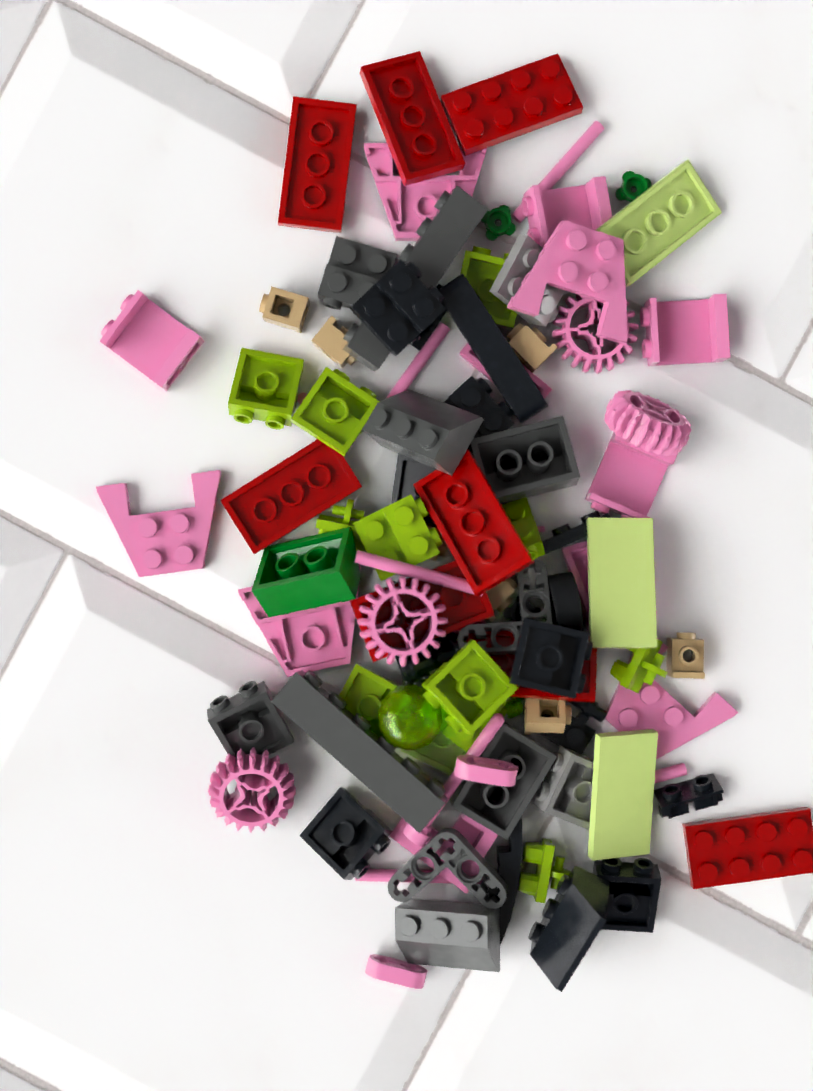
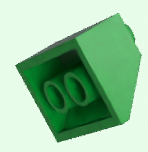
(308, 573)

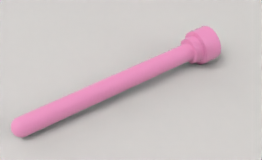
(453, 781)

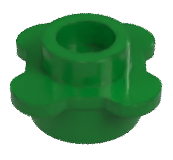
(632, 180)
(502, 214)

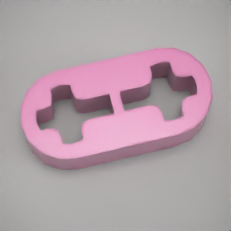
(486, 770)
(396, 971)

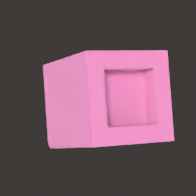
(475, 833)

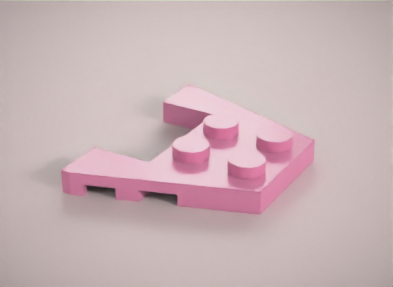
(411, 204)
(585, 265)
(165, 539)
(306, 638)
(659, 711)

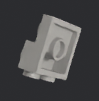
(516, 266)
(567, 788)

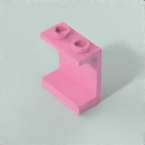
(582, 205)
(685, 331)
(151, 340)
(627, 479)

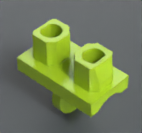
(329, 523)
(642, 668)
(542, 855)

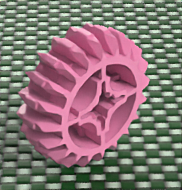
(594, 343)
(647, 423)
(428, 612)
(254, 778)

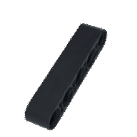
(492, 349)

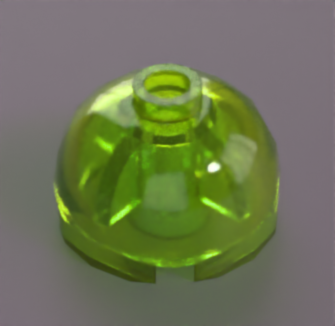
(408, 718)

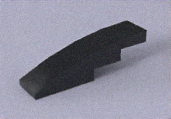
(509, 868)

